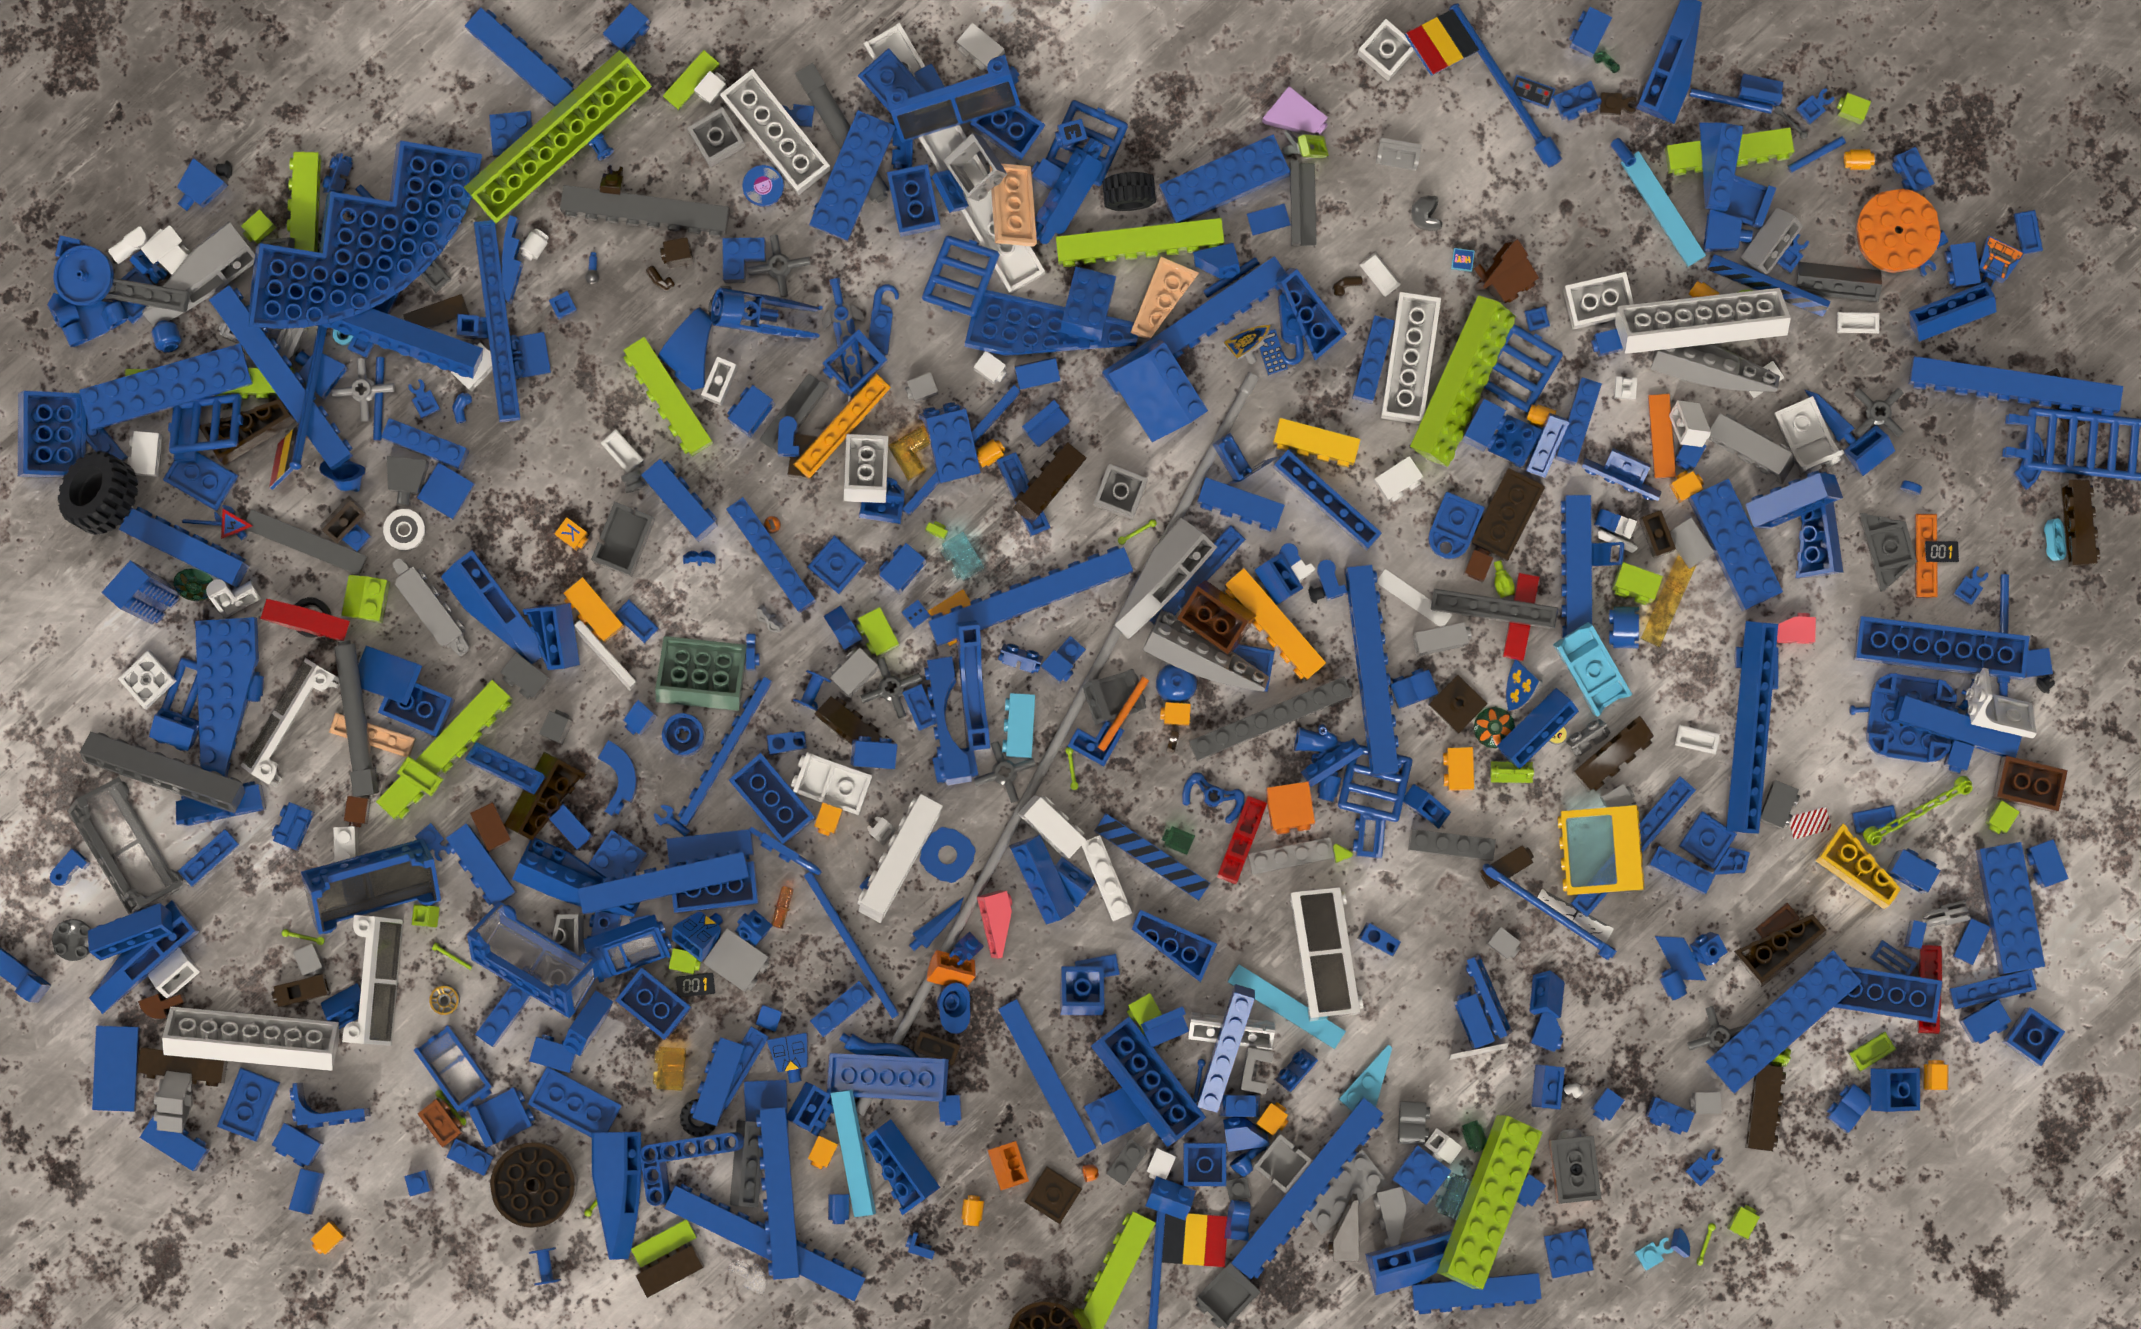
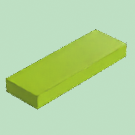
(684, 86)
(663, 1243)

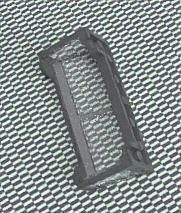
(123, 847)

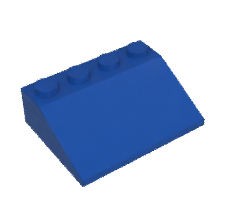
(1157, 391)
(47, 433)

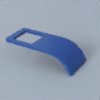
(1602, 554)

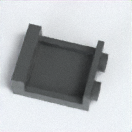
(1110, 694)
(1226, 1296)

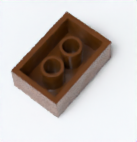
(1216, 617)
(2030, 784)

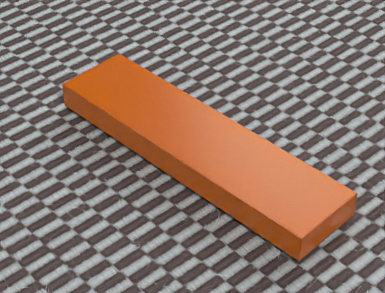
(1661, 436)
(1925, 572)

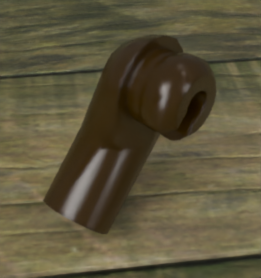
(658, 280)
(1347, 281)

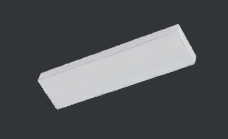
(603, 653)

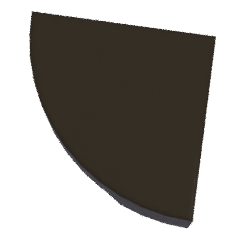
(1172, 742)

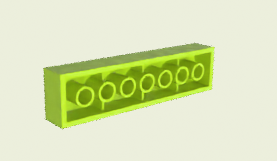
(1463, 381)
(1489, 1202)

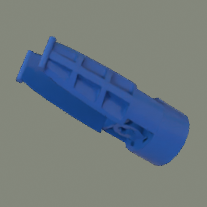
(729, 311)

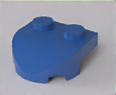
(889, 511)

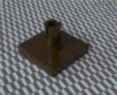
(1457, 704)

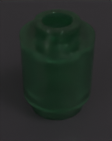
(1474, 1136)

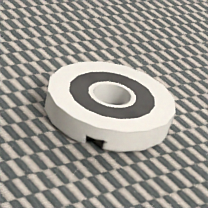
(401, 517)

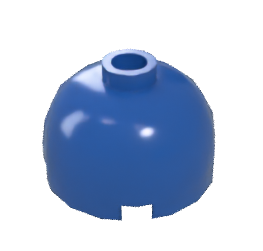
(1175, 684)

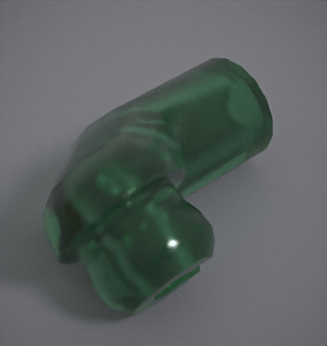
(1609, 62)

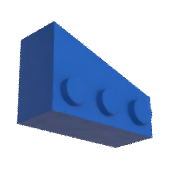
(555, 633)

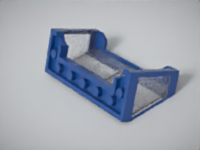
(531, 960)

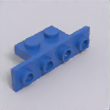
(1625, 471)

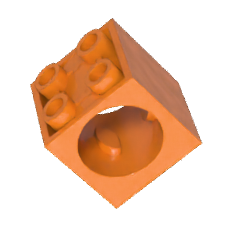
(1290, 807)

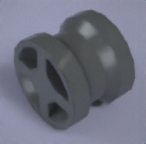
(633, 481)

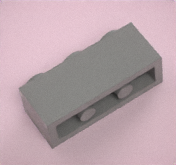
(1771, 241)

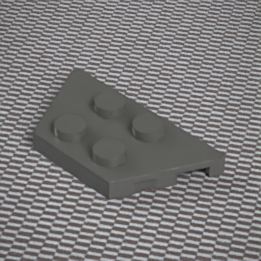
(1888, 547)

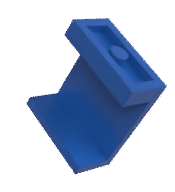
(501, 1117)

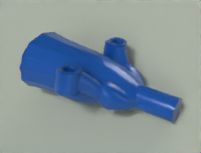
(1316, 741)

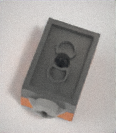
(1574, 1167)

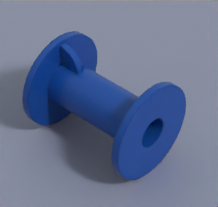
(812, 690)
(545, 1266)

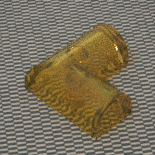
(905, 452)

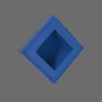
(769, 1018)

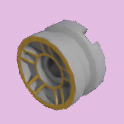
(436, 1003)

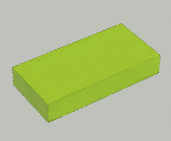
(420, 776)
(1872, 1051)

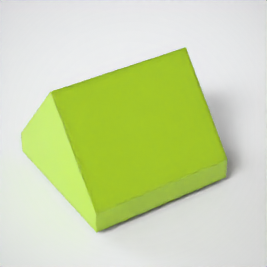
(1341, 853)

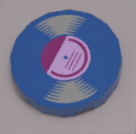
(763, 186)

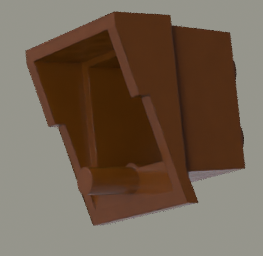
(1508, 273)

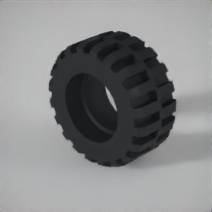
(79, 491)

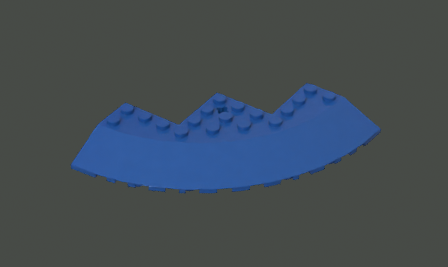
(374, 251)

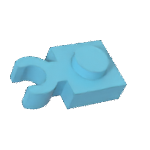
(1651, 1255)

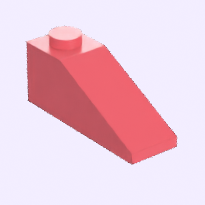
(1797, 630)
(996, 916)

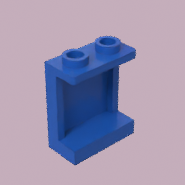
(1750, 202)

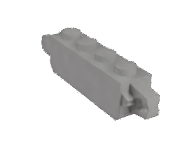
(429, 608)

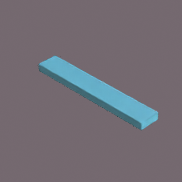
(1664, 211)
(1287, 1007)
(853, 1153)

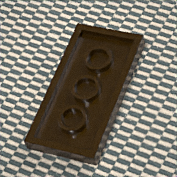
(1508, 514)

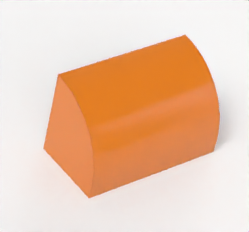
(945, 971)
(1008, 1165)

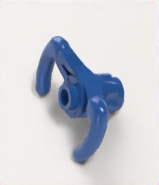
(1198, 778)

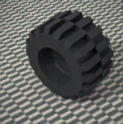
(1129, 191)

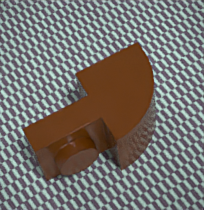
(157, 1007)

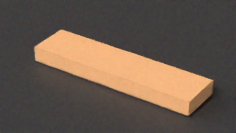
(378, 737)

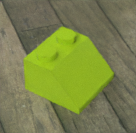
(365, 598)

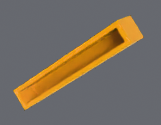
(1275, 625)

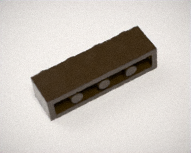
(154, 1062)
(1764, 1109)

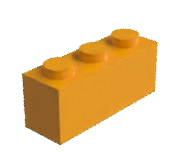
(593, 610)

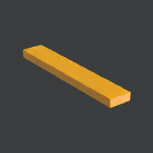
(841, 425)

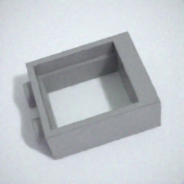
(962, 155)
(1441, 639)

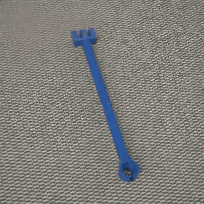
(1606, 950)

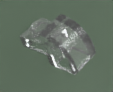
(755, 1278)

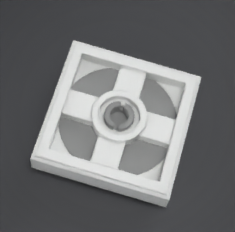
(147, 679)

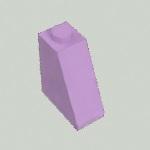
(1296, 115)

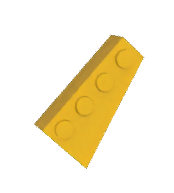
(1855, 866)

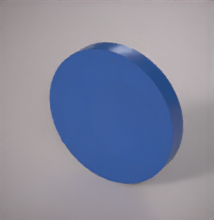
(83, 275)

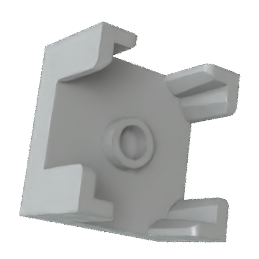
(1250, 1070)

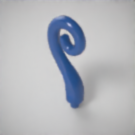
(861, 1047)

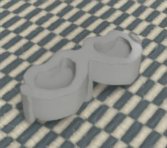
(772, 624)

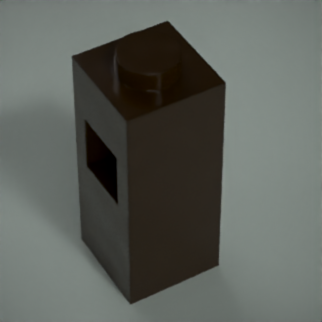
(1509, 865)
(300, 990)

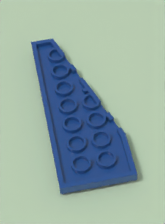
(1028, 326)
(225, 670)

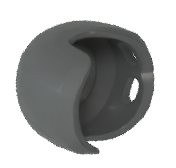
(1422, 211)

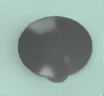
(71, 940)

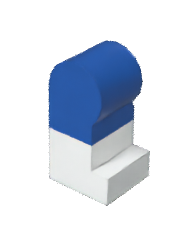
(1615, 524)
(1291, 555)

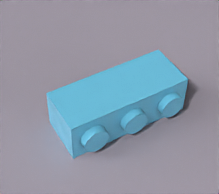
(1019, 726)

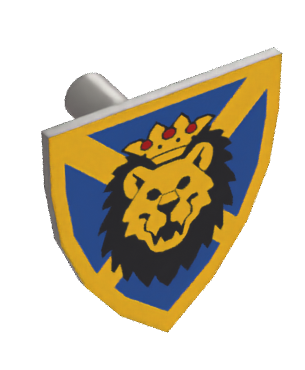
(1248, 341)

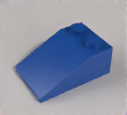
(1114, 1115)

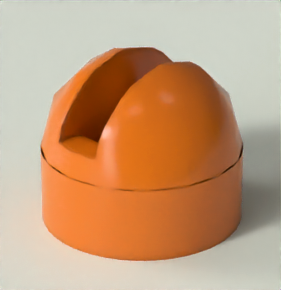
(776, 522)
(1090, 1173)

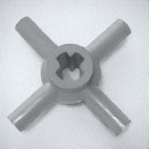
(357, 385)

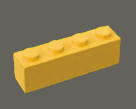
(1317, 442)

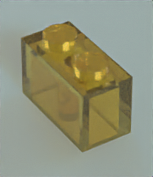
(670, 1068)

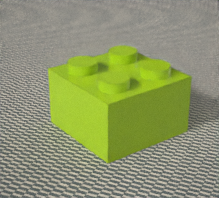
(1636, 583)

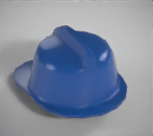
(346, 476)
(954, 1007)

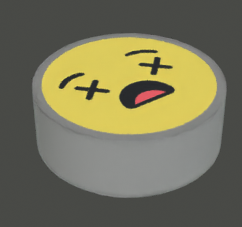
(1559, 737)

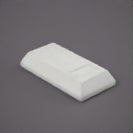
(1380, 274)
(1857, 322)
(622, 451)
(1609, 537)
(1697, 739)

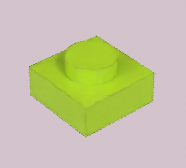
(937, 529)

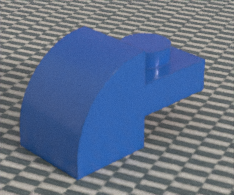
(471, 327)

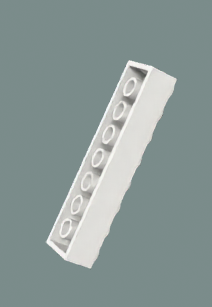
(1702, 320)
(251, 1038)

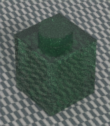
(1178, 840)

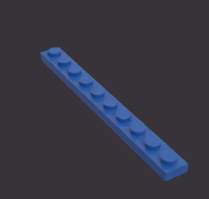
(497, 321)

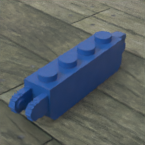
(1069, 191)

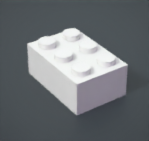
(1597, 299)
(866, 468)
(1052, 826)

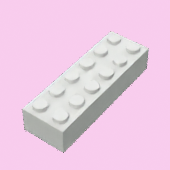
(775, 132)
(1410, 358)
(900, 858)

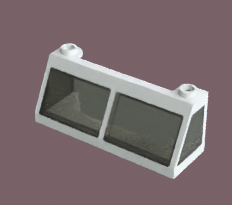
(258, 759)
(1325, 953)
(378, 980)

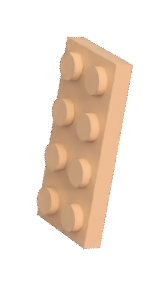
(1014, 207)

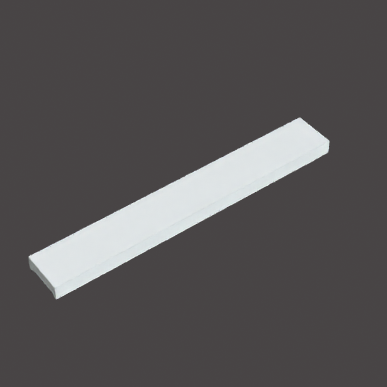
(1016, 263)

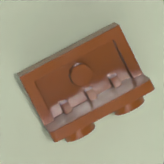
(440, 1122)

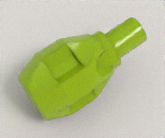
(1503, 581)

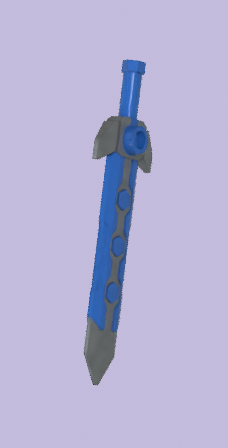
(844, 328)

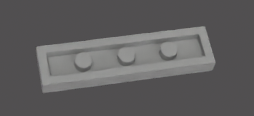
(1291, 856)

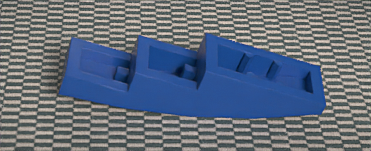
(510, 265)

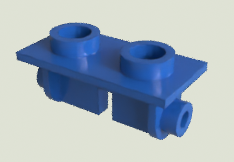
(903, 155)
(338, 166)
(1012, 654)

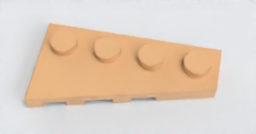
(1163, 293)

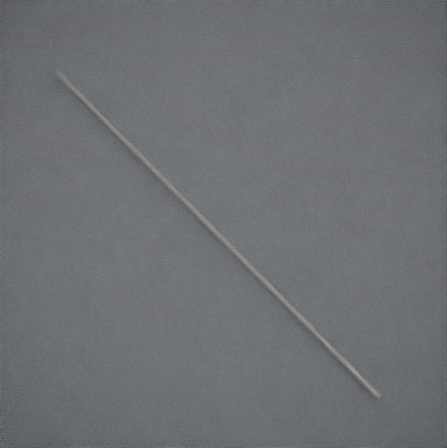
(1245, 390)

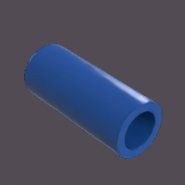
(1623, 152)

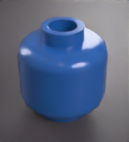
(166, 336)

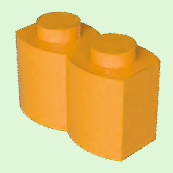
(1936, 1075)

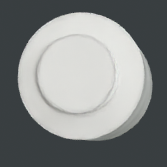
(534, 244)

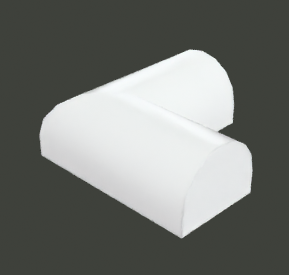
(129, 245)
(232, 601)

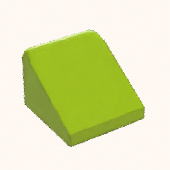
(425, 915)

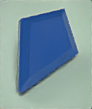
(1732, 862)

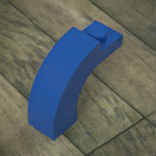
(626, 774)

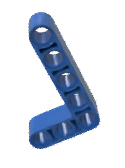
(27, 982)
(682, 1152)

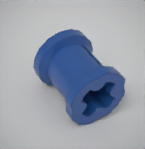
(600, 147)

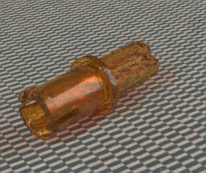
(782, 907)

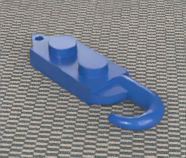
(881, 320)
(1290, 330)
(785, 853)

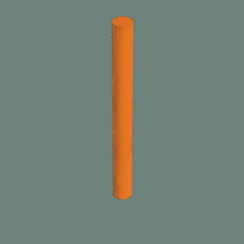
(1123, 713)

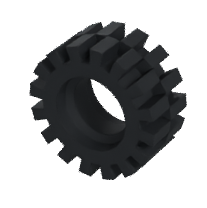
(689, 1127)

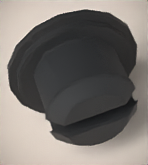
(224, 169)
(1316, 593)
(2044, 684)

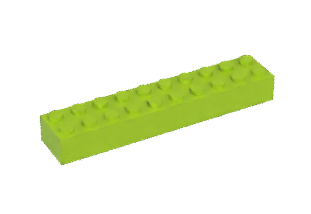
(557, 136)

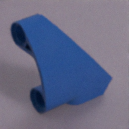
(85, 322)
(687, 349)

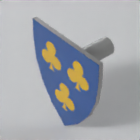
(1520, 686)

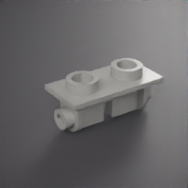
(1595, 730)

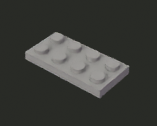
(1358, 1178)

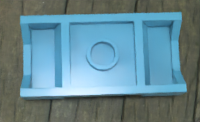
(1592, 668)

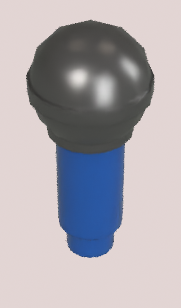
(592, 275)

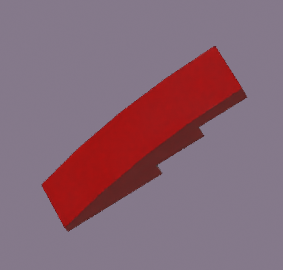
(304, 619)
(1517, 633)
(1242, 840)
(1931, 968)

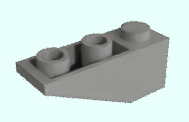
(1393, 1210)

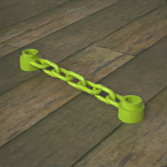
(1873, 835)

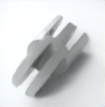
(1947, 915)

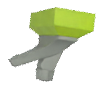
(1306, 145)

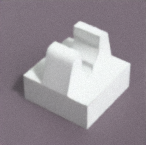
(1625, 388)
(882, 831)

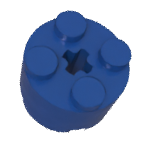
(1625, 627)
(672, 731)

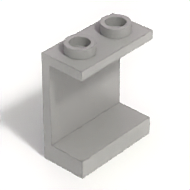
(737, 960)

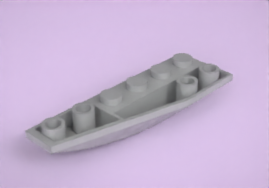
(207, 270)
(1714, 368)
(1164, 574)
(1189, 651)

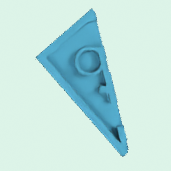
(1368, 1083)

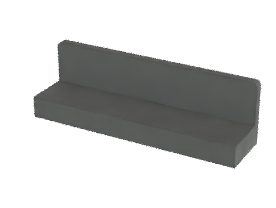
(1302, 203)
(1839, 281)
(798, 407)
(746, 1167)

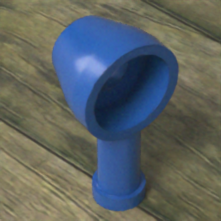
(1243, 1163)

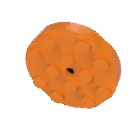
(1911, 217)

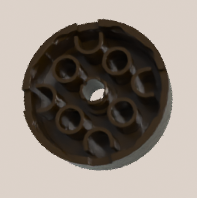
(555, 1179)
(1050, 1314)

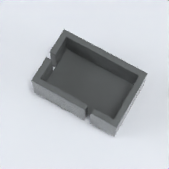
(623, 538)

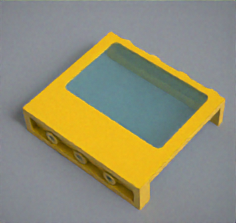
(1601, 850)

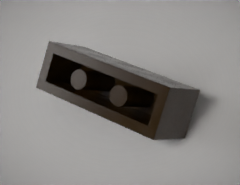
(669, 1270)

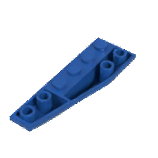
(1673, 66)
(490, 605)
(560, 874)
(138, 962)
(617, 1187)
(1406, 1263)

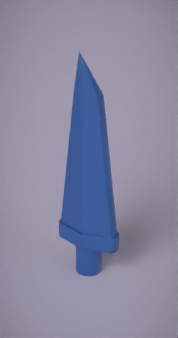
(1839, 426)
(932, 929)

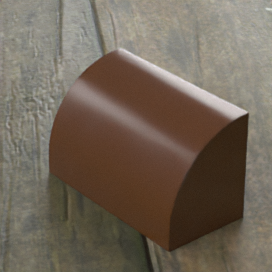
(490, 827)

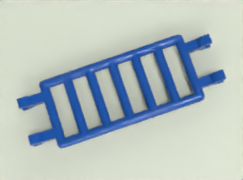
(2048, 465)

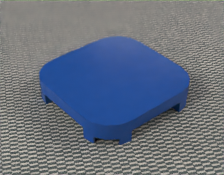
(1907, 742)

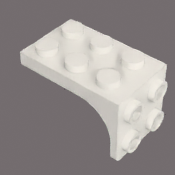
(1807, 436)
(1998, 711)
(831, 783)

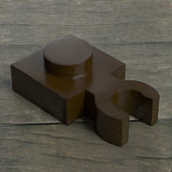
(1613, 104)
(612, 181)

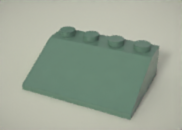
(701, 673)

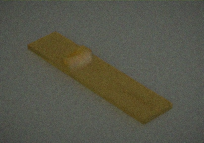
(1667, 603)

